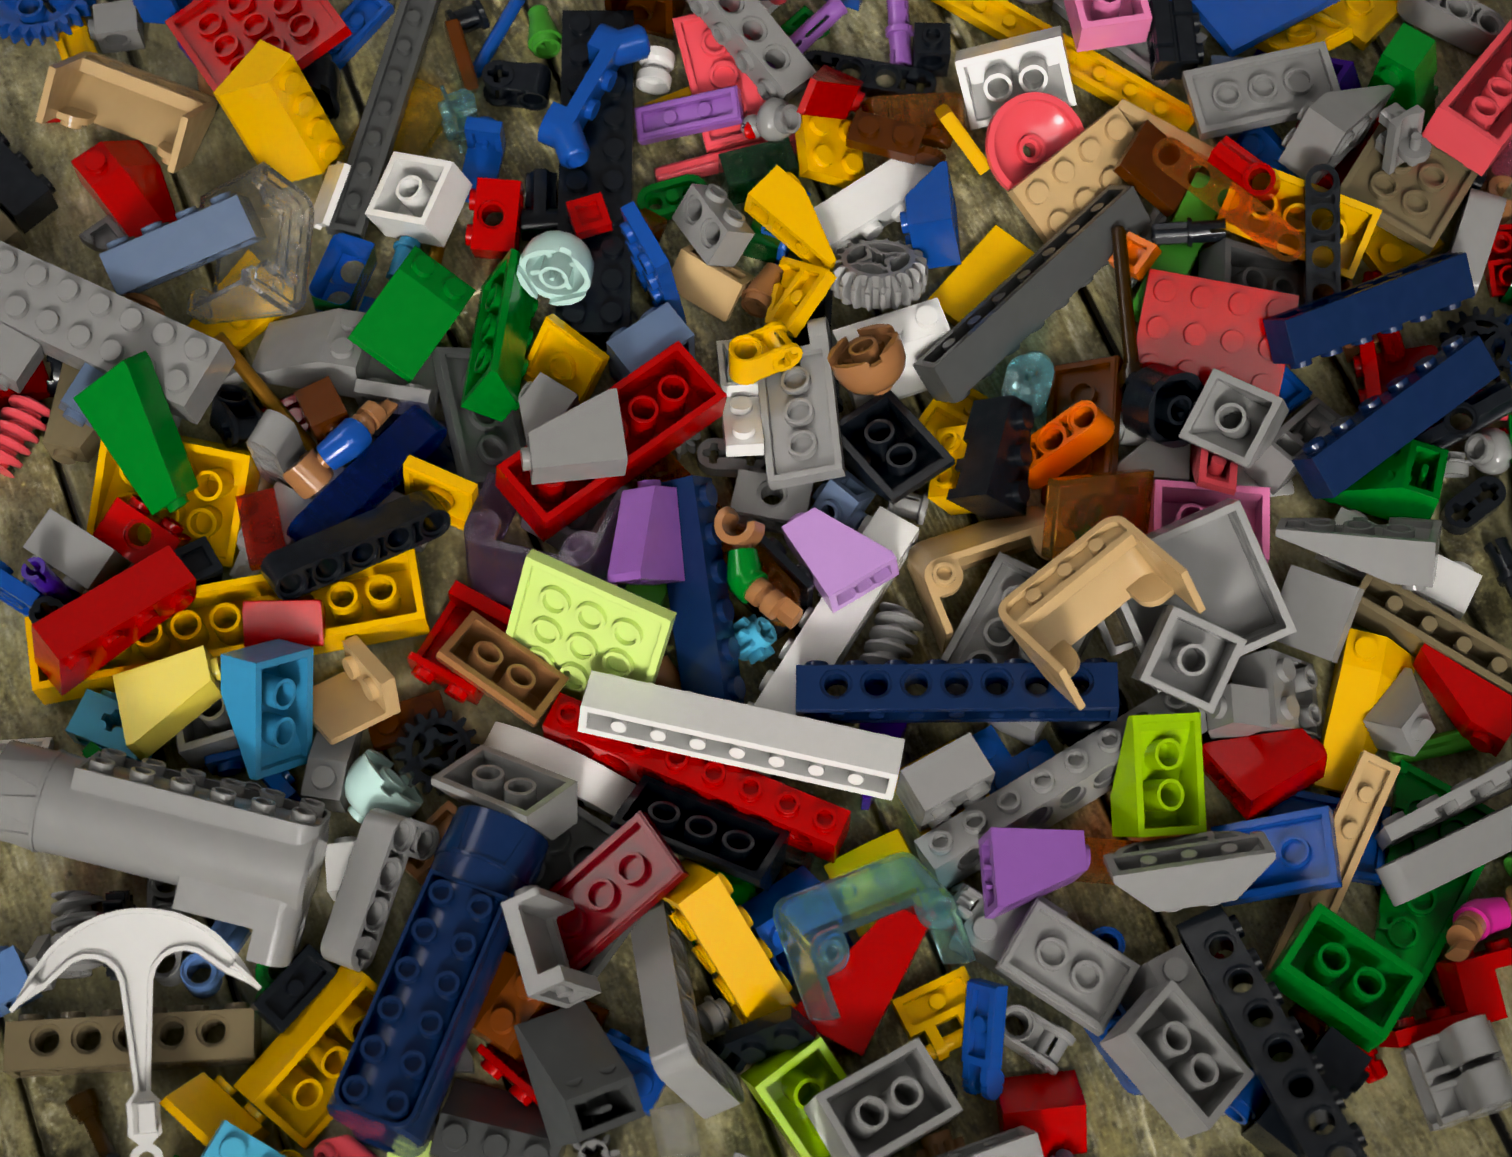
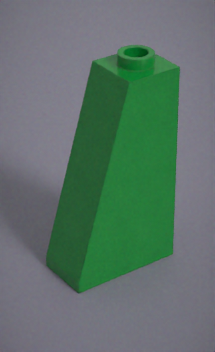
(140, 432)

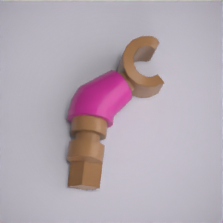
(1476, 921)

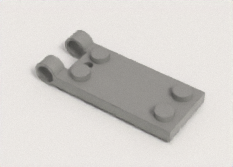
(803, 417)

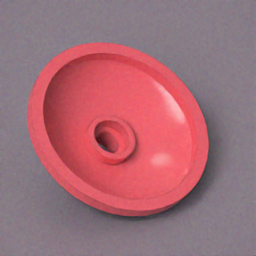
(1029, 120)

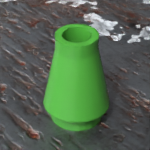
(543, 34)

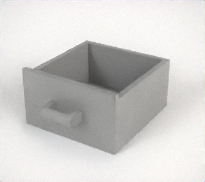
(1228, 575)

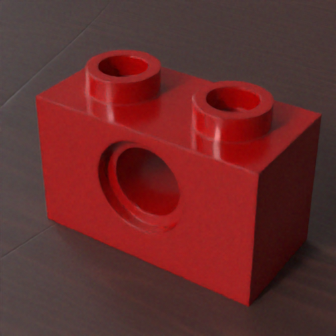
(489, 197)
(121, 525)

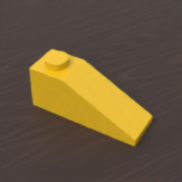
(787, 213)

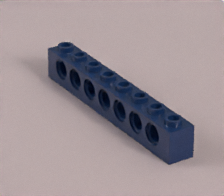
(939, 705)

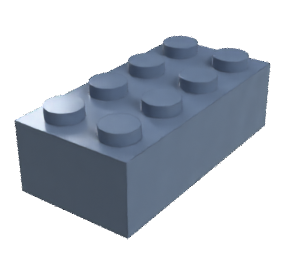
(183, 245)

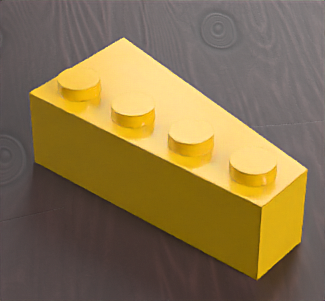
(727, 944)

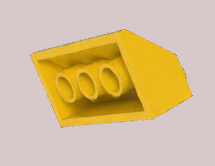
(278, 114)
(1356, 221)
(303, 1063)

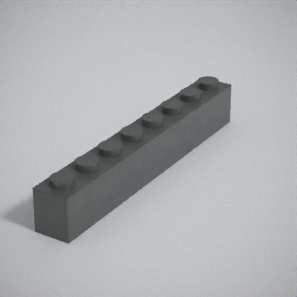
(1029, 296)

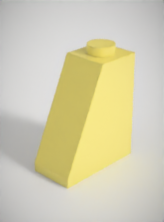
(165, 697)

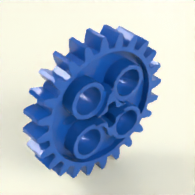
(32, 20)

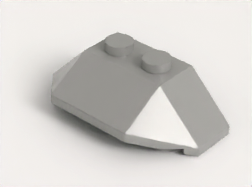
(1190, 868)

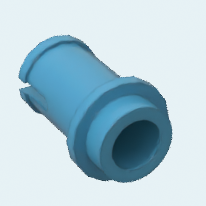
(402, 250)

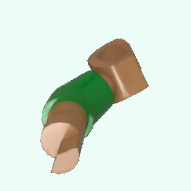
(745, 570)

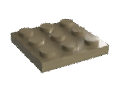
(1413, 199)

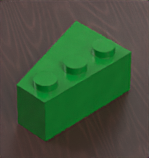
(1410, 68)

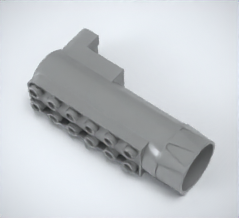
(225, 846)

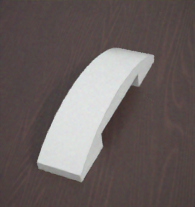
(596, 784)

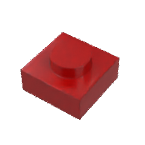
(589, 216)

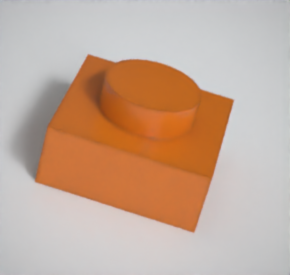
(1141, 255)

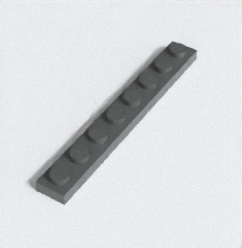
(383, 114)

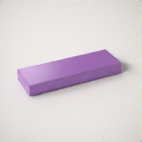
(689, 115)

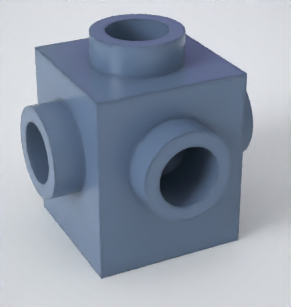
(844, 499)

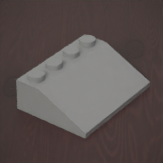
(986, 638)

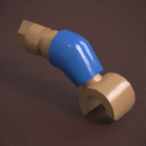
(338, 448)

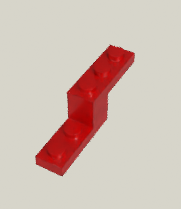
(1468, 991)

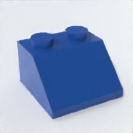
(933, 219)

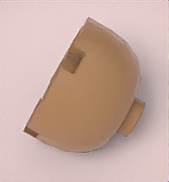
(869, 361)

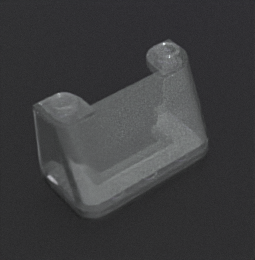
(268, 275)

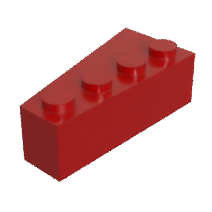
(110, 618)

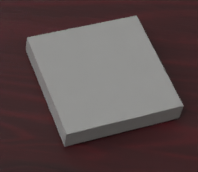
(1320, 611)

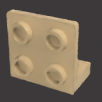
(355, 697)

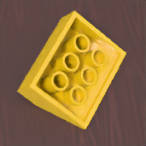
(212, 507)

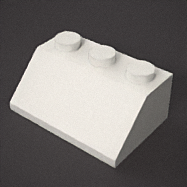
(1011, 67)
(919, 329)

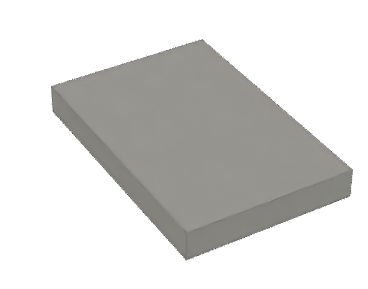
(1067, 967)

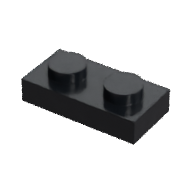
(293, 989)

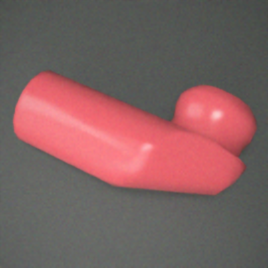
(342, 1146)

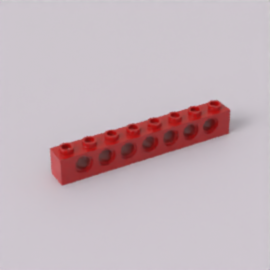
(811, 821)

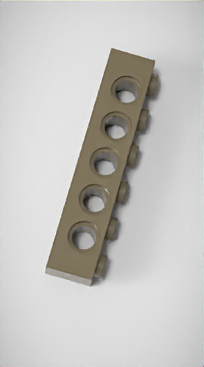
(26, 1037)

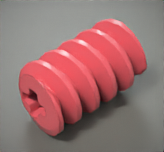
(17, 428)

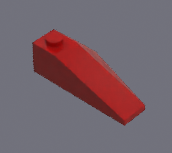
(126, 184)

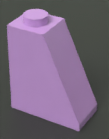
(838, 557)

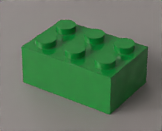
(1344, 977)

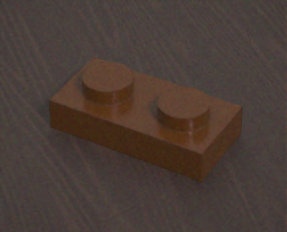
(385, 732)

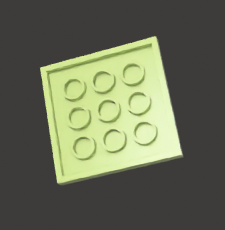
(587, 624)

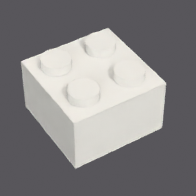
(419, 198)

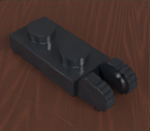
(762, 1038)

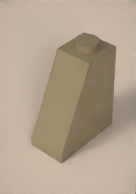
(64, 439)

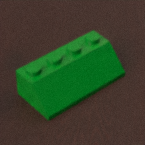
(499, 343)

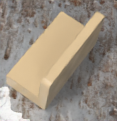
(709, 287)

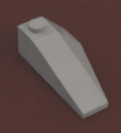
(1395, 552)

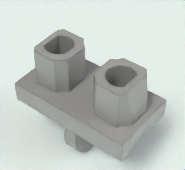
(1403, 137)

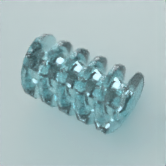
(1030, 380)

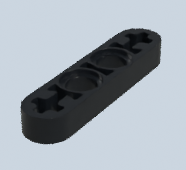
(872, 69)

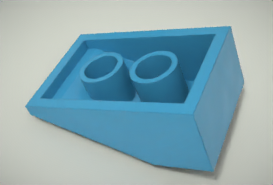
(270, 704)

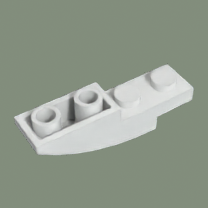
(741, 412)

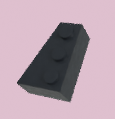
(996, 459)

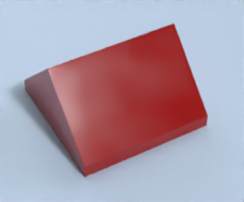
(1048, 1106)

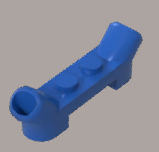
(607, 51)

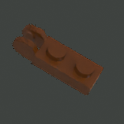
(897, 139)

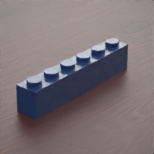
(1368, 309)
(1395, 417)
(704, 612)

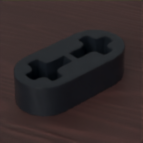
(1477, 511)

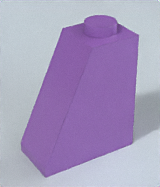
(647, 537)
(1028, 864)

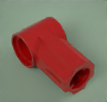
(1242, 168)

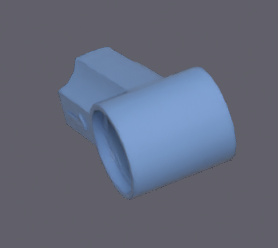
(235, 937)

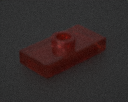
(260, 525)

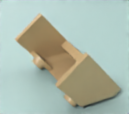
(128, 101)
(939, 561)
(1086, 587)

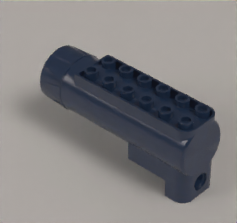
(435, 982)

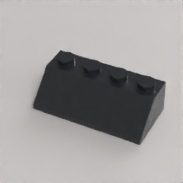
(709, 832)

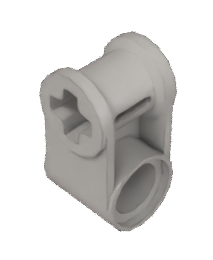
(1037, 1038)

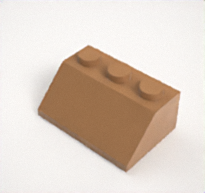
(502, 668)

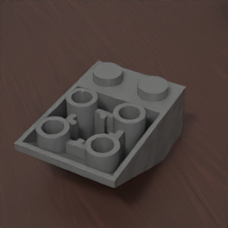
(576, 1075)

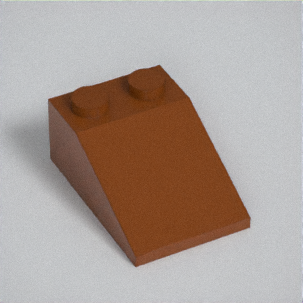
(505, 1007)

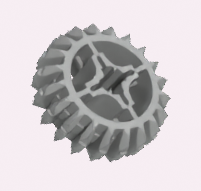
(879, 274)

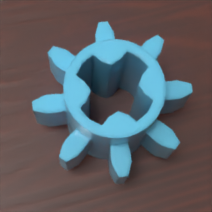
(755, 638)

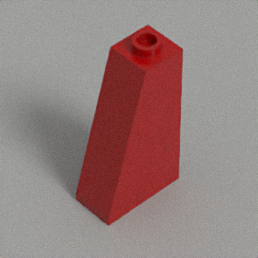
(871, 979)

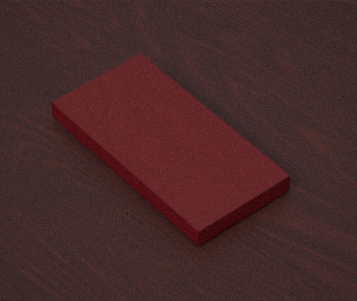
(615, 888)

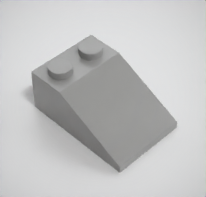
(1332, 128)
(311, 348)

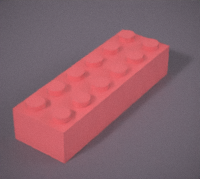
(1477, 114)

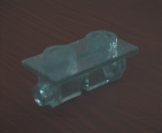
(454, 112)

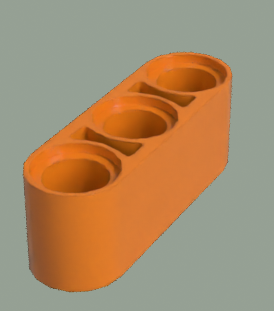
(1067, 441)

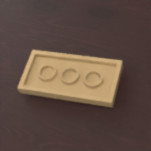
(1073, 175)

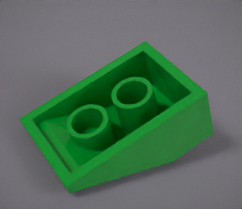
(411, 314)

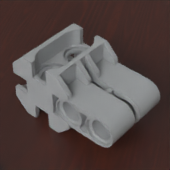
(1459, 1073)

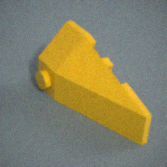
(1359, 680)

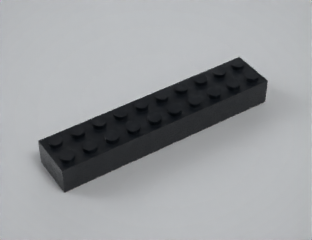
(606, 171)

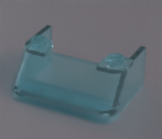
(815, 920)

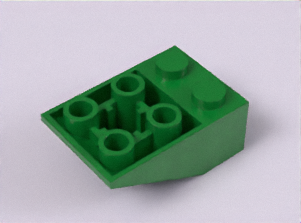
(1401, 485)

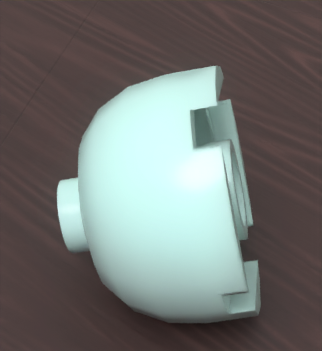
(556, 267)
(375, 785)

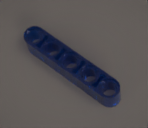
(371, 474)

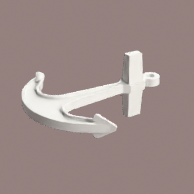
(133, 946)

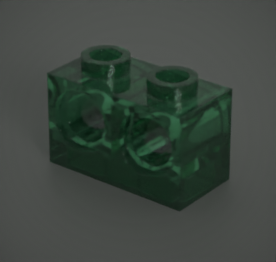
(746, 167)

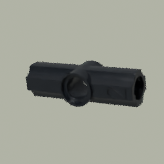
(1483, 410)

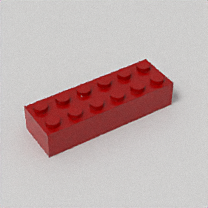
(659, 410)

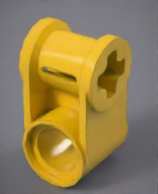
(760, 353)

